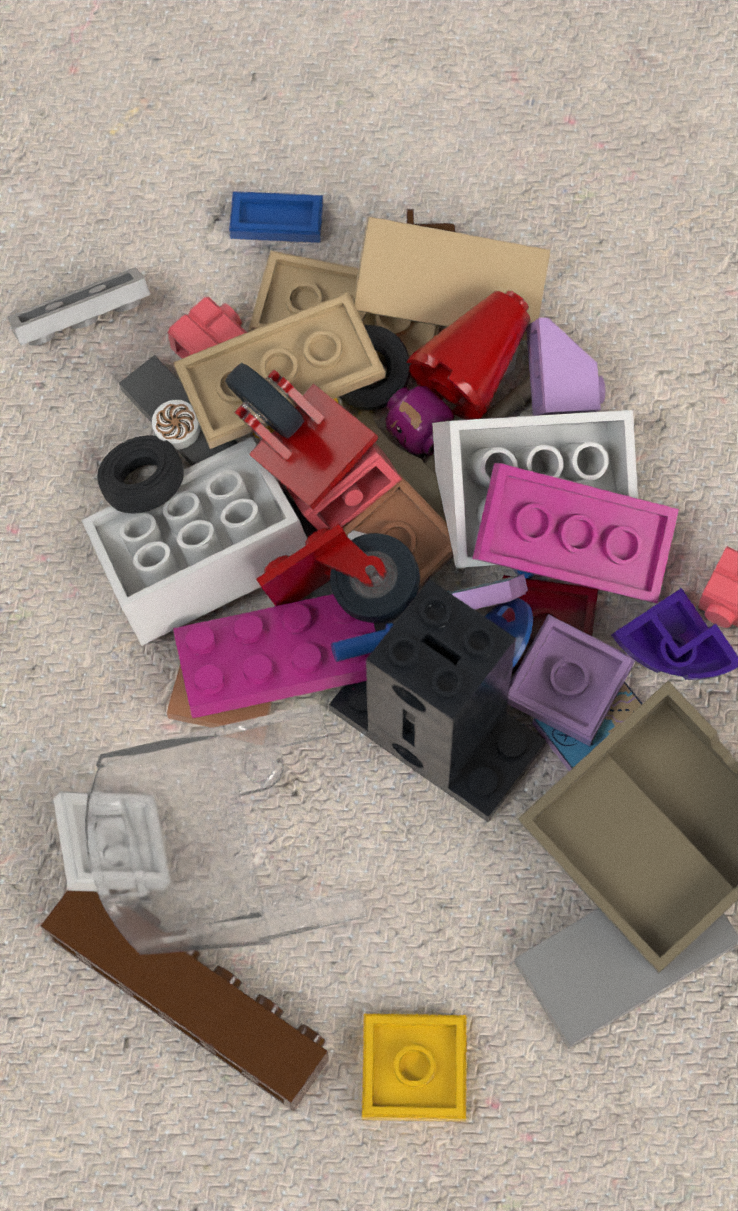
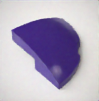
(677, 641)

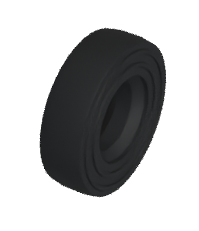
(397, 373)
(150, 492)

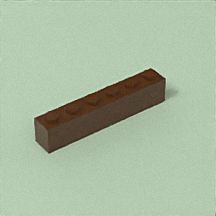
(194, 1000)

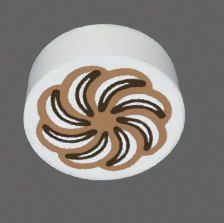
(176, 423)

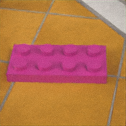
(575, 533)
(267, 655)

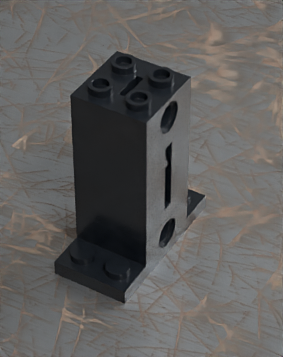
(442, 700)

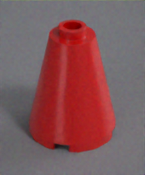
(473, 353)

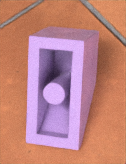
(561, 372)

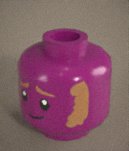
(412, 418)

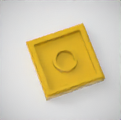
(414, 1067)

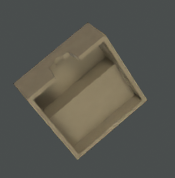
(649, 826)

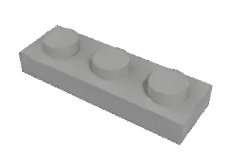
(79, 307)

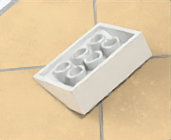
(575, 447)
(198, 544)

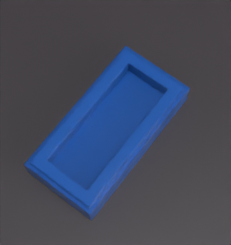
(276, 217)

